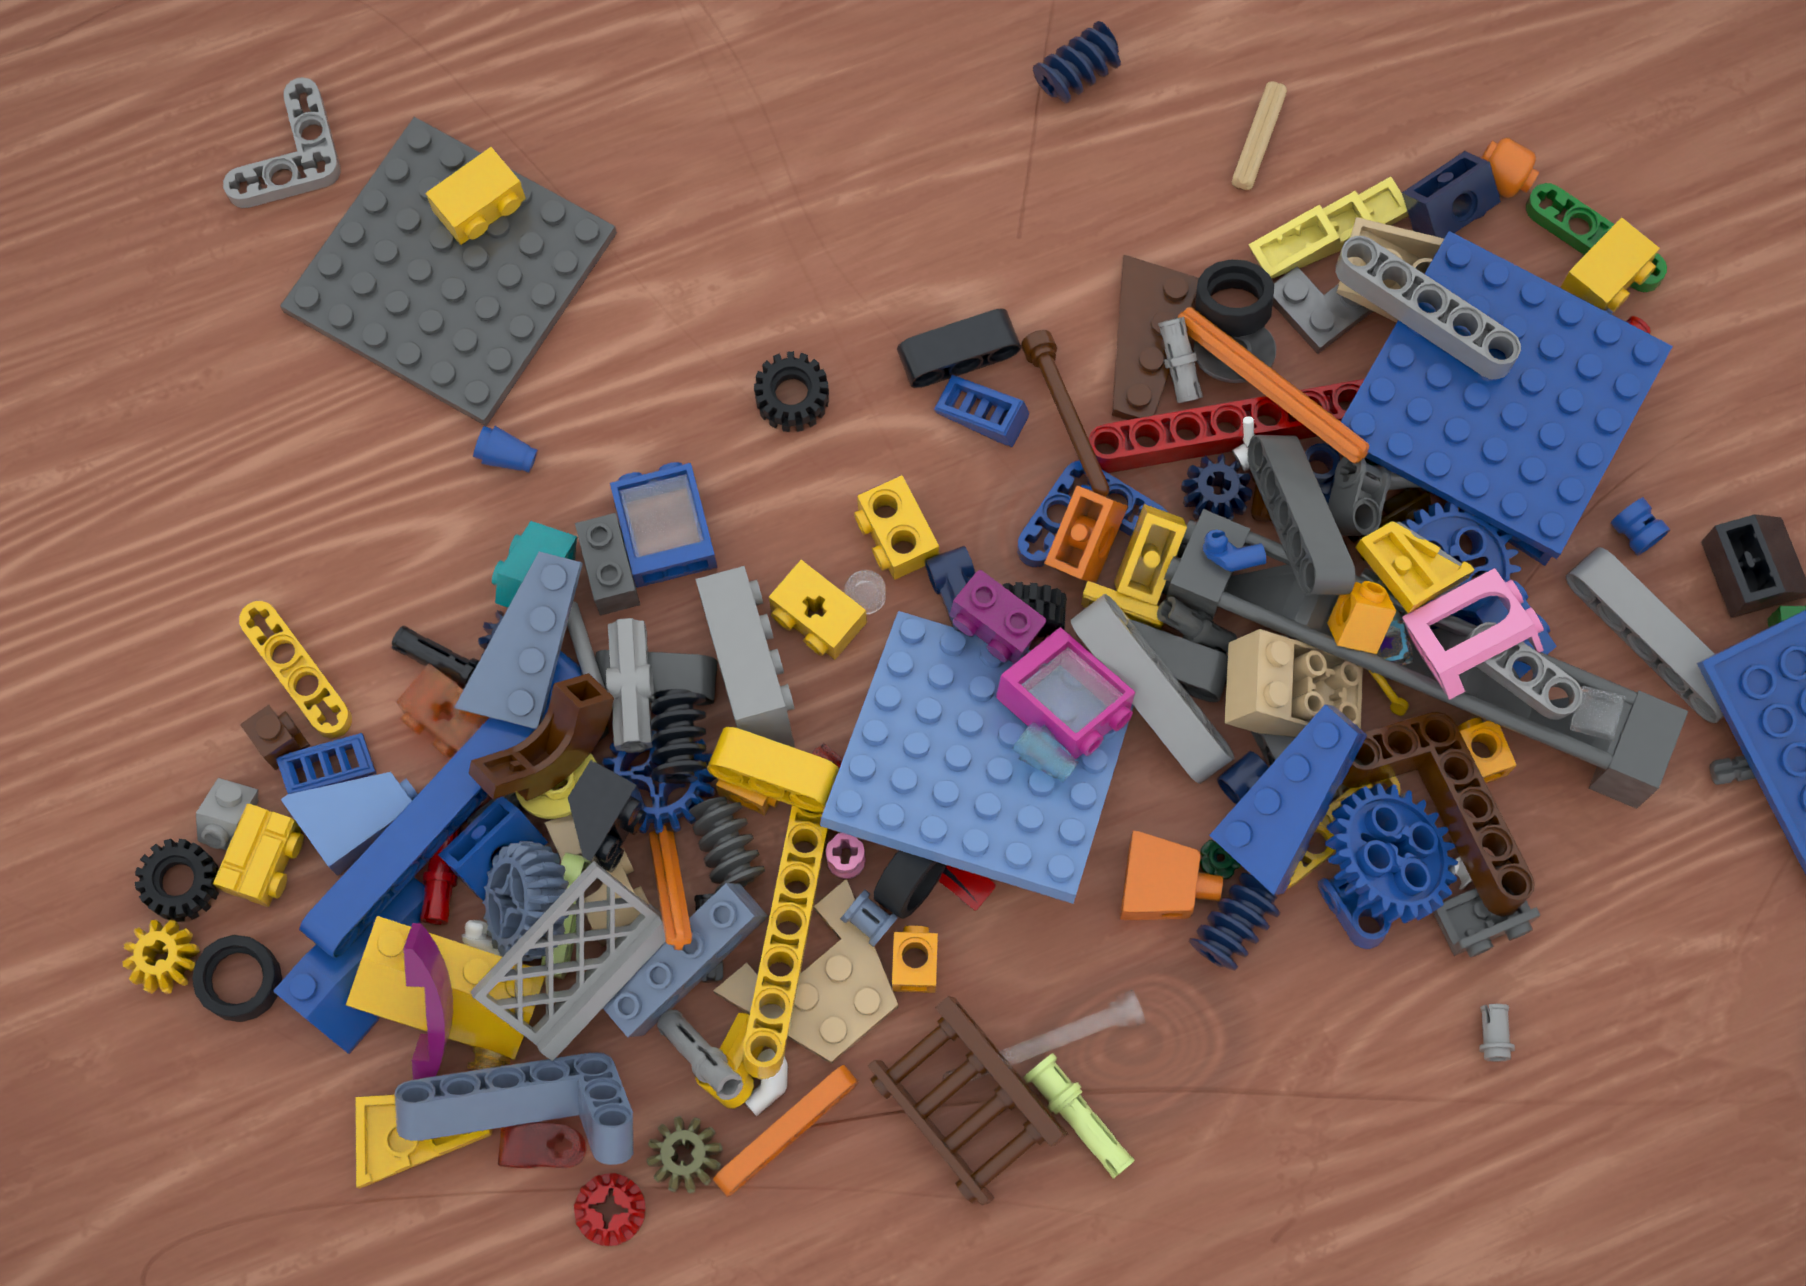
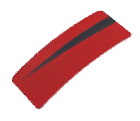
(968, 886)

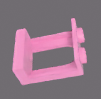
(1448, 664)

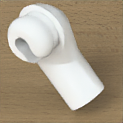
(770, 1088)

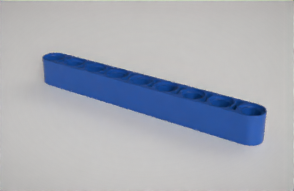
(413, 836)

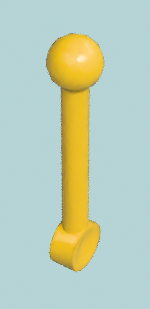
(1398, 705)

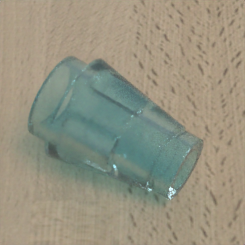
(1045, 752)

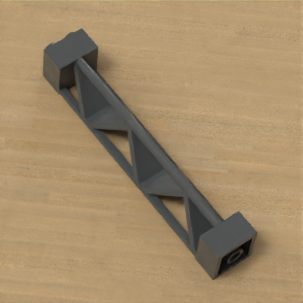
(1626, 768)

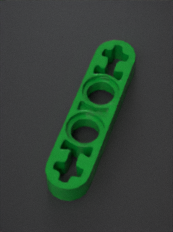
(1582, 243)

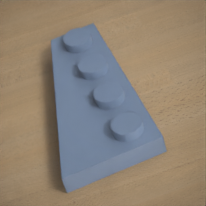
(523, 653)

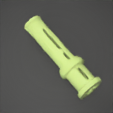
(1066, 1099)

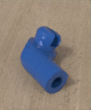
(1229, 557)

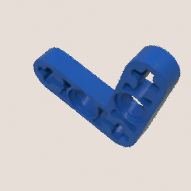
(1065, 483)

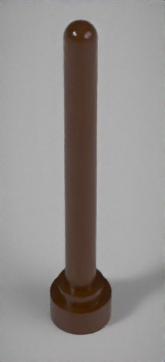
(1041, 351)

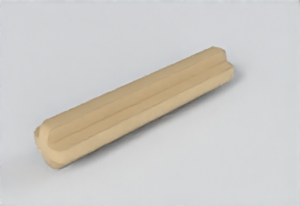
(1259, 135)

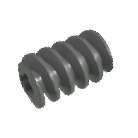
(724, 843)

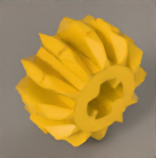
(162, 972)

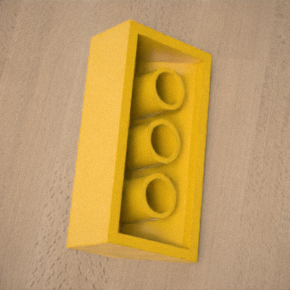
(382, 989)

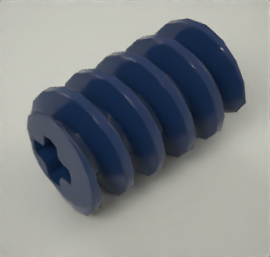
(1078, 62)
(1235, 922)

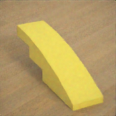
(1325, 230)

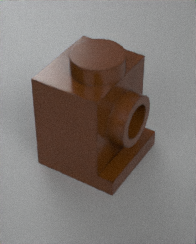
(274, 734)

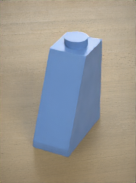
(349, 815)

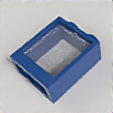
(663, 524)

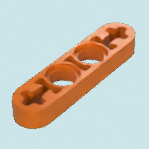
(785, 1130)

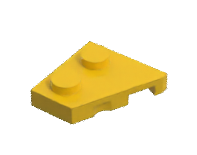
(1410, 565)

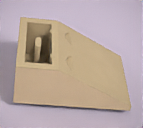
(1284, 683)

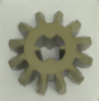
(699, 1153)

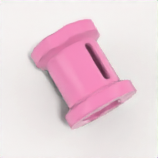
(856, 861)

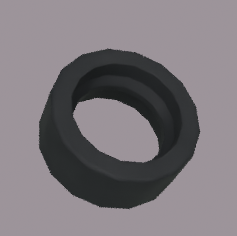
(1236, 275)
(907, 883)
(209, 961)

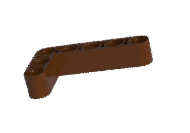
(1450, 799)

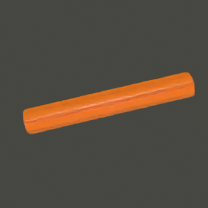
(670, 889)

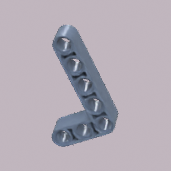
(523, 1095)

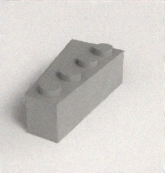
(744, 655)

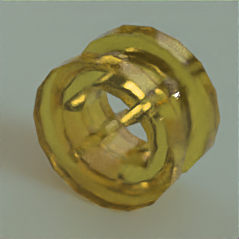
(487, 1059)

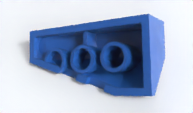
(322, 984)

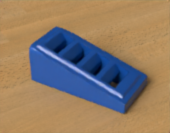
(1014, 408)
(322, 752)

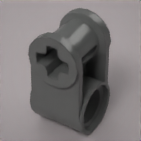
(1358, 499)

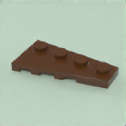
(1146, 298)

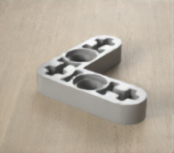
(307, 155)

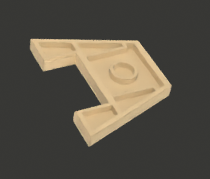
(836, 996)

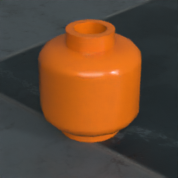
(1511, 166)

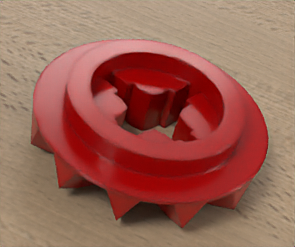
(622, 1225)

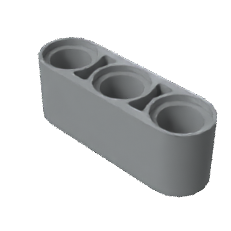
(1544, 677)

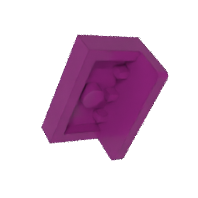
(996, 617)

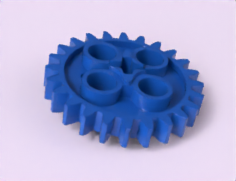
(1447, 526)
(1391, 853)

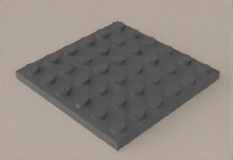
(440, 310)

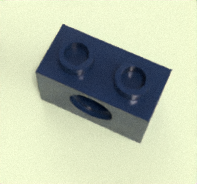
(1452, 196)

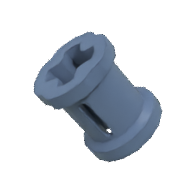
(869, 918)

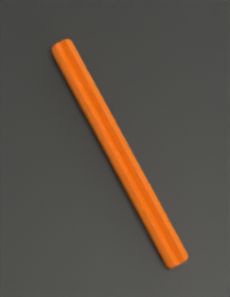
(1275, 386)

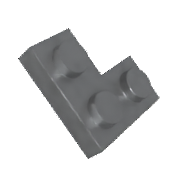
(1313, 315)

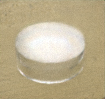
(867, 590)

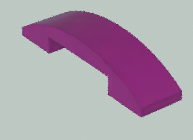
(427, 969)

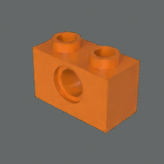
(1086, 534)

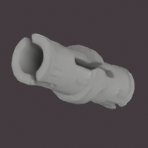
(1180, 360)

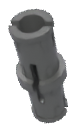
(1195, 625)

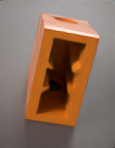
(1164, 880)

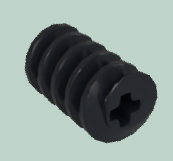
(676, 736)

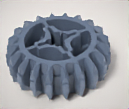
(519, 891)

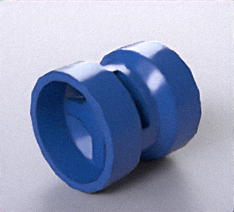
(1640, 526)

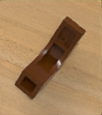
(555, 749)

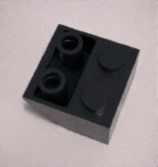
(1754, 564)
(604, 814)

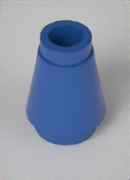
(503, 450)

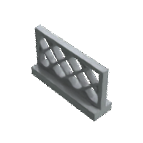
(593, 988)

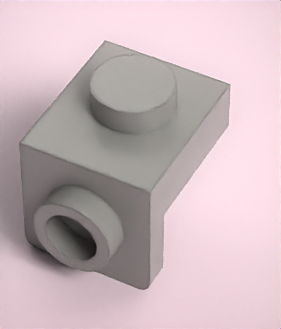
(222, 811)

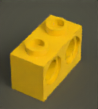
(905, 525)

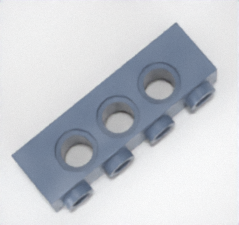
(673, 973)

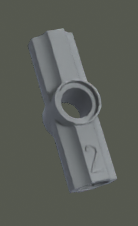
(630, 684)

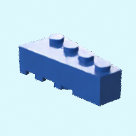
(1283, 809)

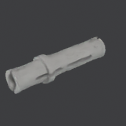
(707, 1062)

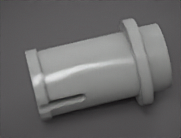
(1496, 1034)

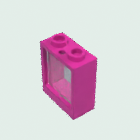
(1067, 692)

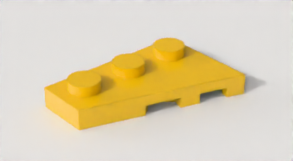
(385, 1153)

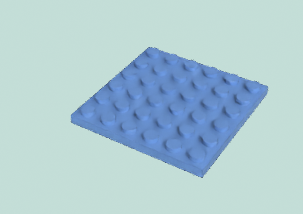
(940, 774)

